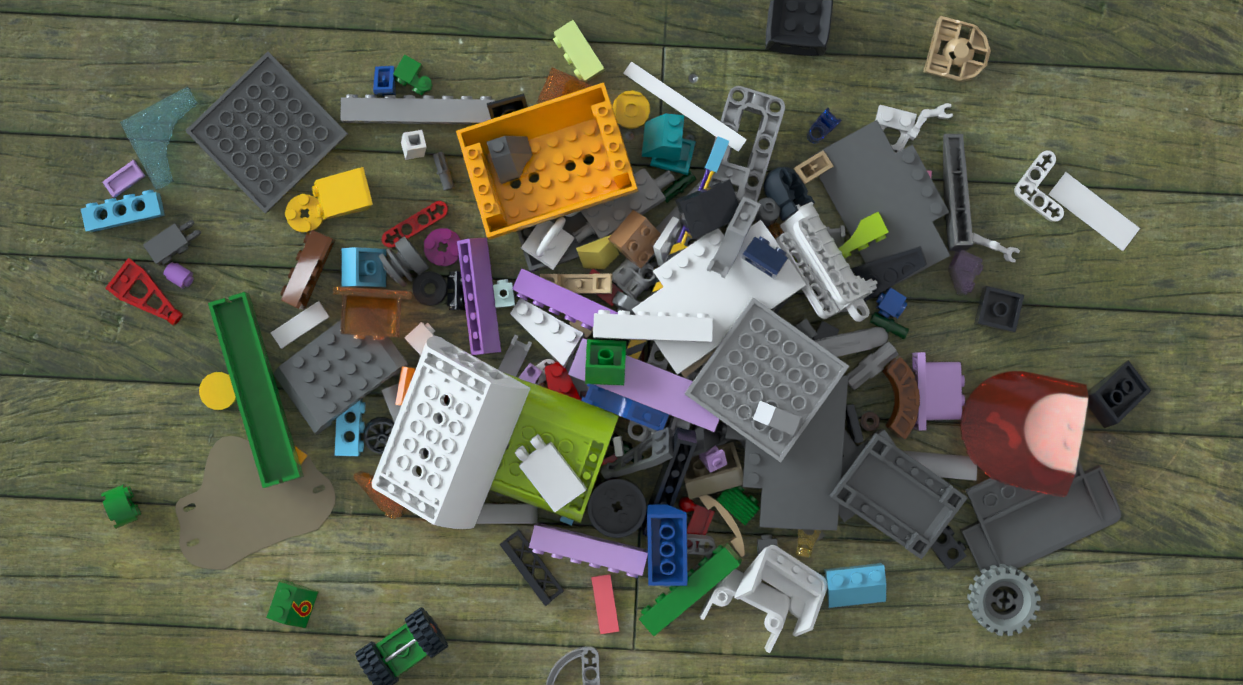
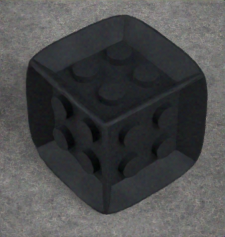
(799, 26)

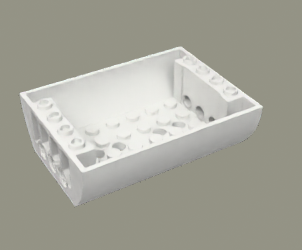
(462, 448)

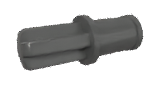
(443, 171)

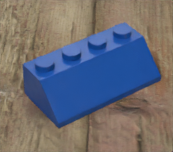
(667, 546)

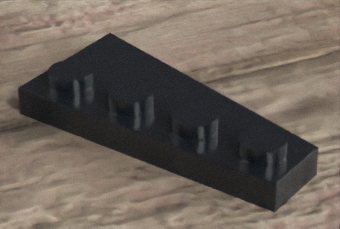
(890, 269)

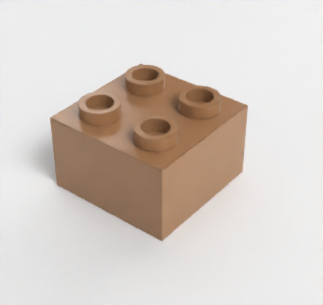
(635, 238)

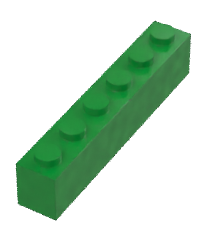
(699, 582)

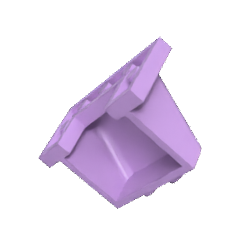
(939, 390)

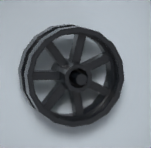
(381, 434)

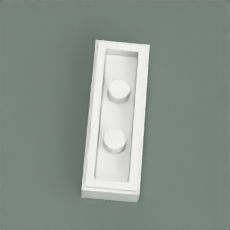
(300, 324)

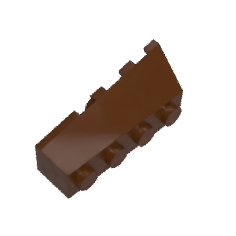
(308, 269)

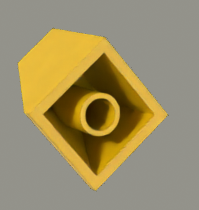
(342, 194)

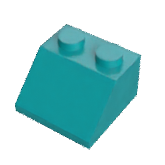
(663, 137)

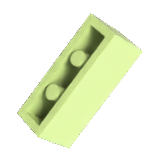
(578, 52)

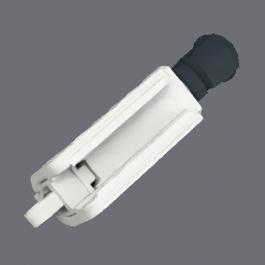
(815, 250)

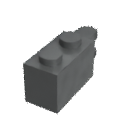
(170, 242)

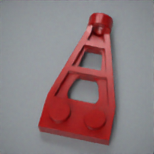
(124, 281)

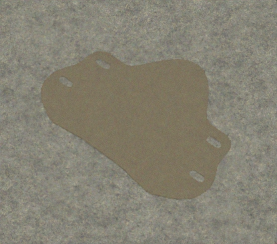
(239, 515)

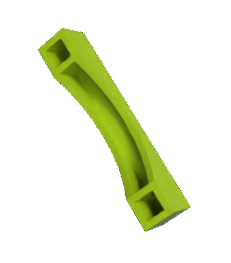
(867, 230)

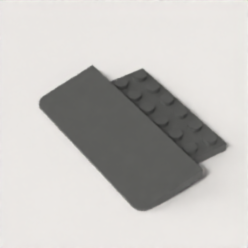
(1027, 524)

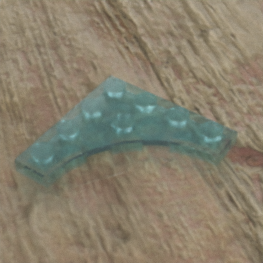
(151, 132)

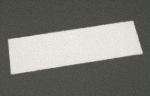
(1094, 211)

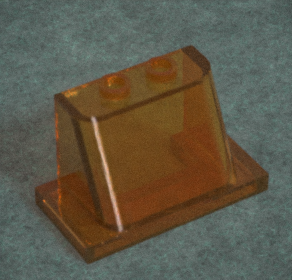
(370, 311)

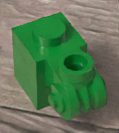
(408, 72)

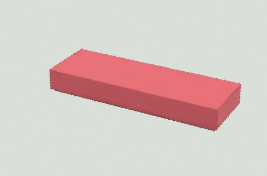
(605, 604)

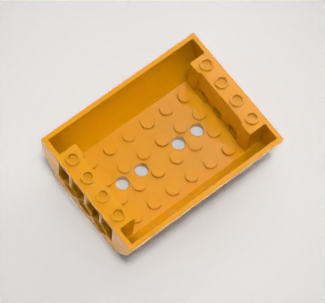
(558, 134)

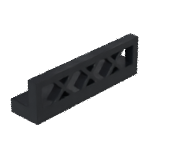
(525, 571)

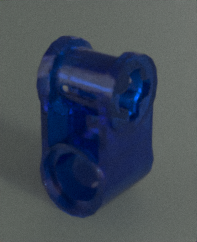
(825, 123)

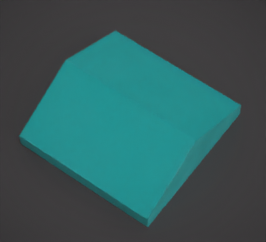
(680, 166)

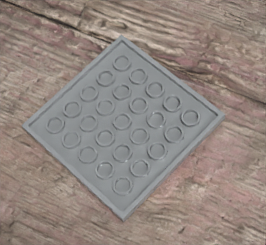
(767, 363)

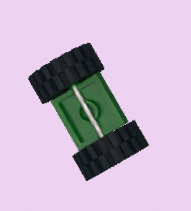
(401, 649)

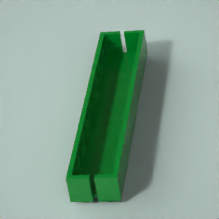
(255, 390)

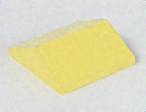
(597, 253)

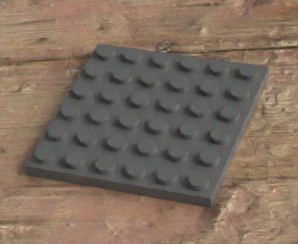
(266, 132)

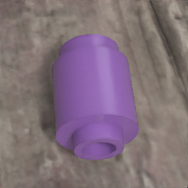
(178, 275)

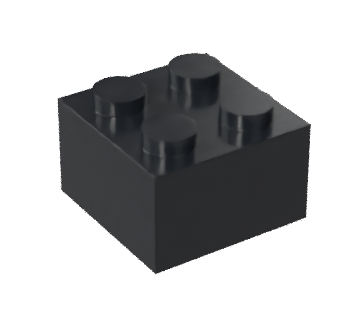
(999, 309)

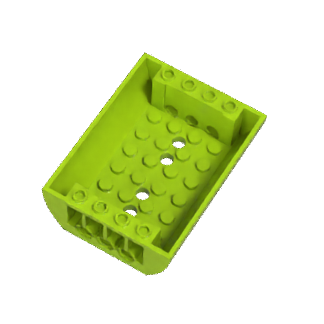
(575, 429)

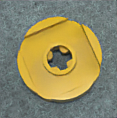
(293, 213)

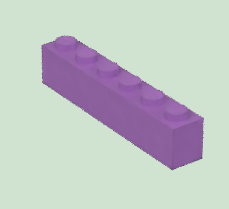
(479, 296)
(557, 298)

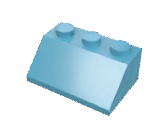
(856, 585)

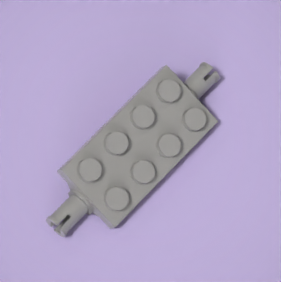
(607, 217)

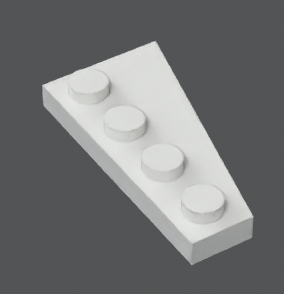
(553, 334)

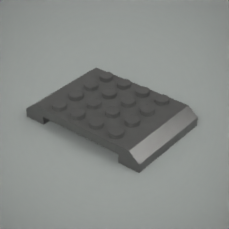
(337, 374)
(898, 495)

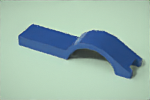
(625, 407)

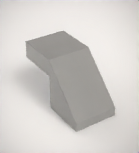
(777, 418)

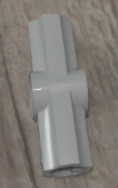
(871, 365)

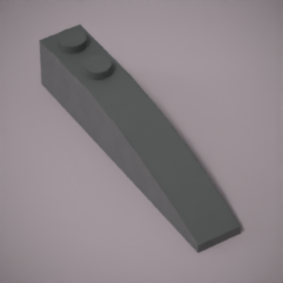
(956, 194)

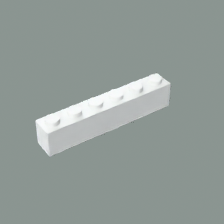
(653, 327)

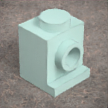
(509, 299)

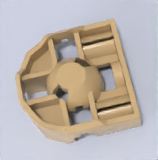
(964, 49)

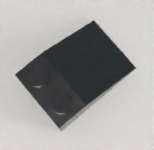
(708, 208)
(1117, 395)

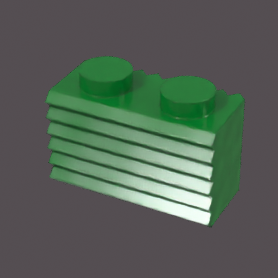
(738, 503)

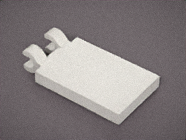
(550, 473)

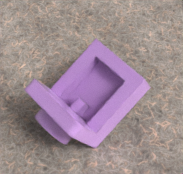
(713, 459)

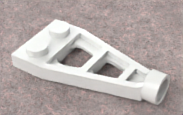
(897, 120)

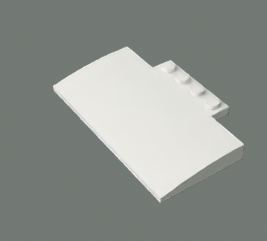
(697, 291)

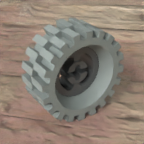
(1023, 600)

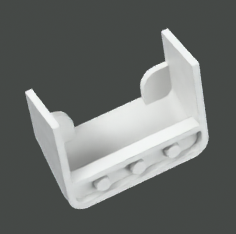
(792, 578)
(764, 598)

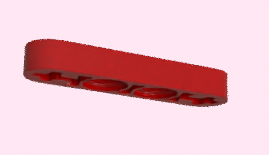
(413, 221)

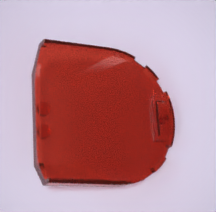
(1026, 430)

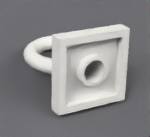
(548, 242)

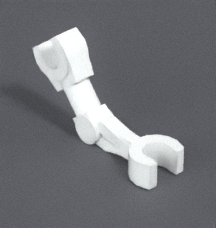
(926, 113)
(977, 239)

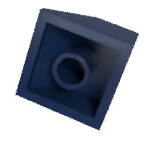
(765, 257)

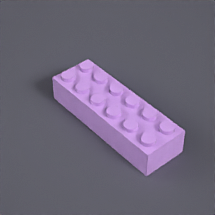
(588, 548)

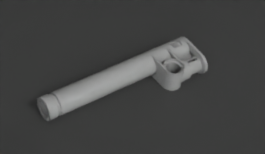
(631, 277)

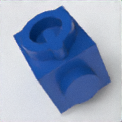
(891, 303)

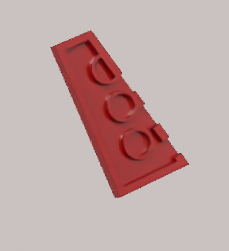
(559, 380)

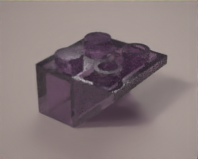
(963, 271)

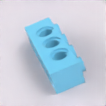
(152, 210)
(342, 445)

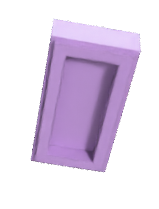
(123, 178)

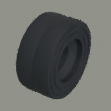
(419, 288)

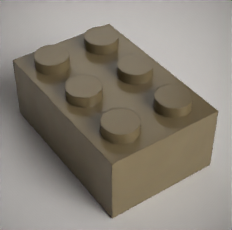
(702, 482)

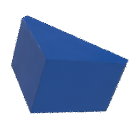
(384, 81)

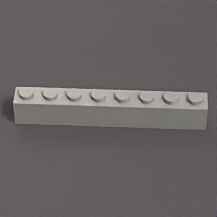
(415, 111)

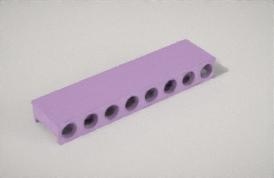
(652, 388)

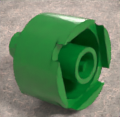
(120, 505)

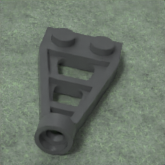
(661, 451)

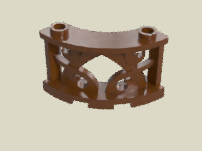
(905, 397)

